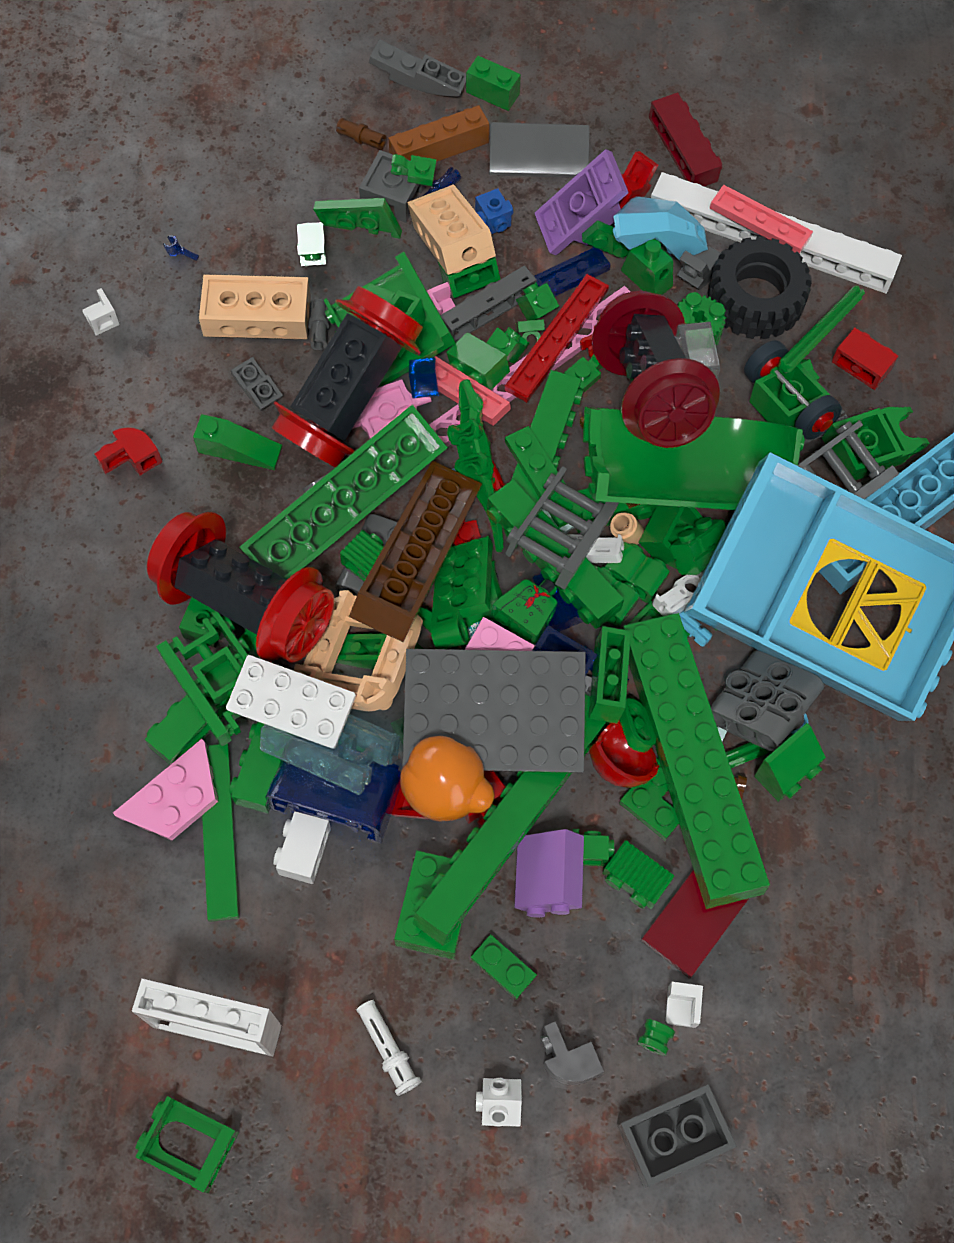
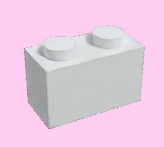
(302, 848)

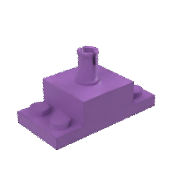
(581, 202)

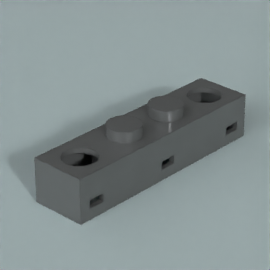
(496, 297)

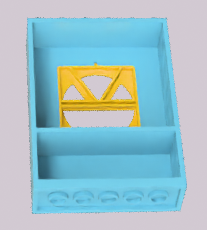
(775, 546)

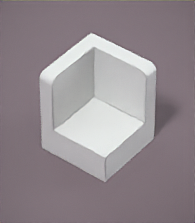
(101, 314)
(684, 1004)

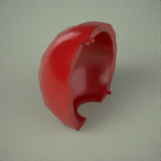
(618, 761)

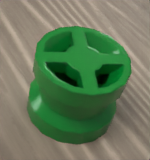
(656, 1037)

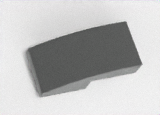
(256, 384)

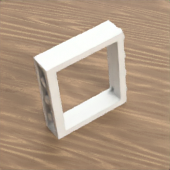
(207, 1017)

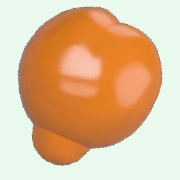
(445, 780)

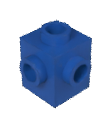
(494, 210)

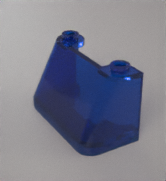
(320, 798)

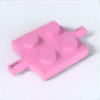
(385, 406)

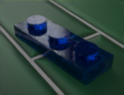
(572, 271)

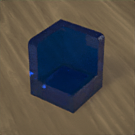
(423, 377)

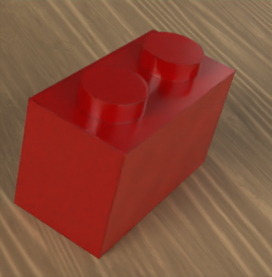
(864, 358)

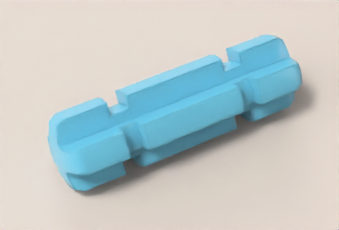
(692, 626)

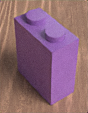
(549, 873)

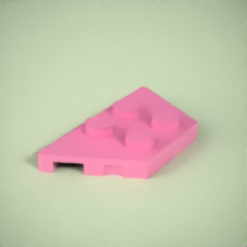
(174, 796)

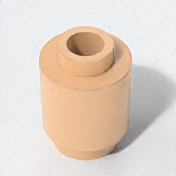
(626, 526)

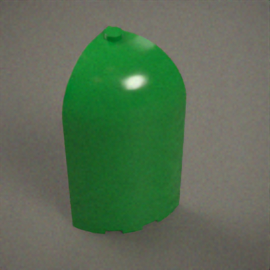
(698, 475)

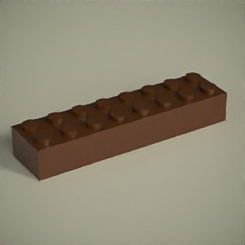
(415, 552)

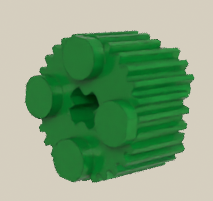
(703, 309)

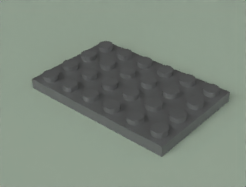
(507, 705)

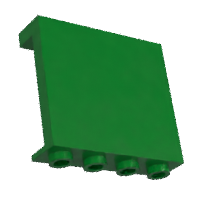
(434, 335)

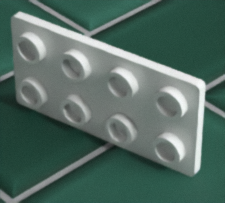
(291, 701)

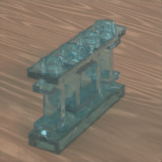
(330, 764)

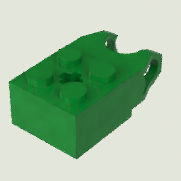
(881, 438)

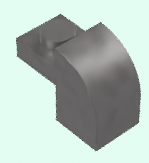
(570, 1066)

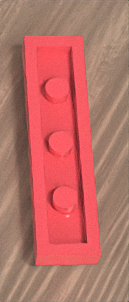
(760, 218)
(448, 383)

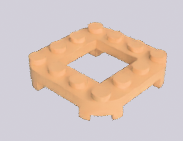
(371, 691)

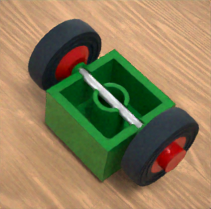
(789, 397)

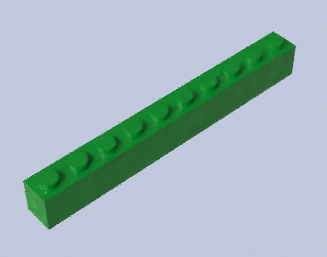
(492, 845)

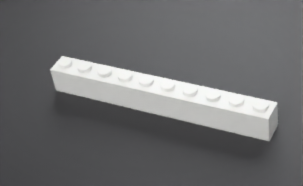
(824, 251)

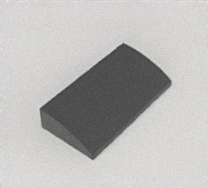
(538, 149)

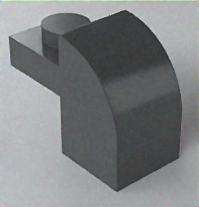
(699, 267)

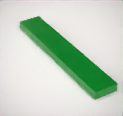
(220, 842)

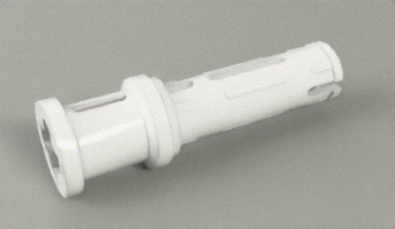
(394, 1061)

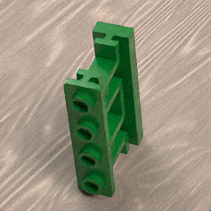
(200, 688)

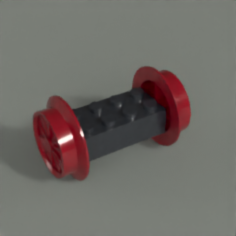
(668, 395)

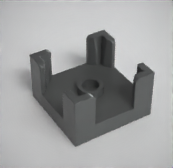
(394, 188)

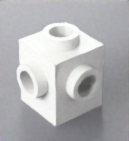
(500, 1102)

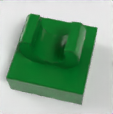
(530, 327)

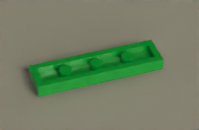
(538, 468)

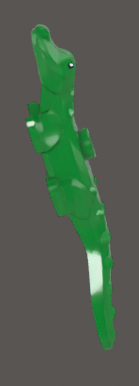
(475, 450)

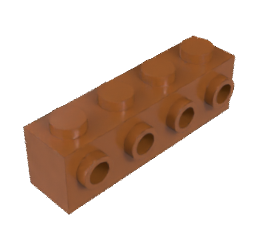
(444, 136)

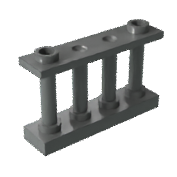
(879, 475)
(578, 548)

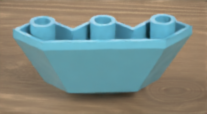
(659, 219)

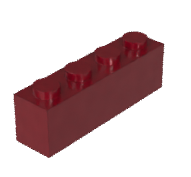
(685, 140)

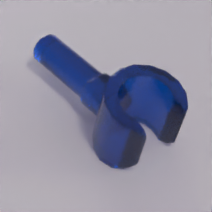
(175, 249)

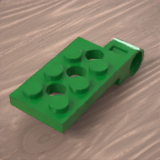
(447, 620)

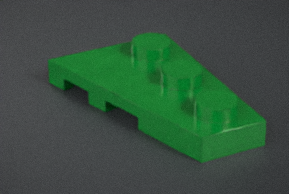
(363, 213)

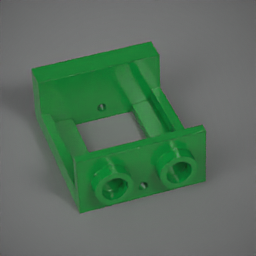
(152, 1152)

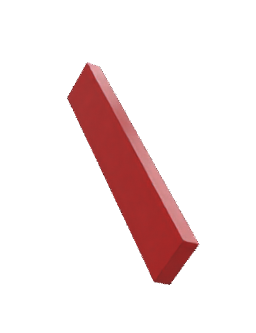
(556, 338)

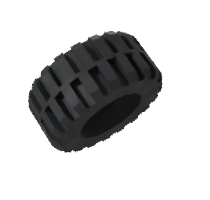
(768, 262)

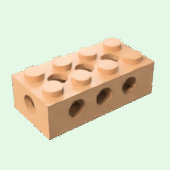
(450, 227)
(255, 306)

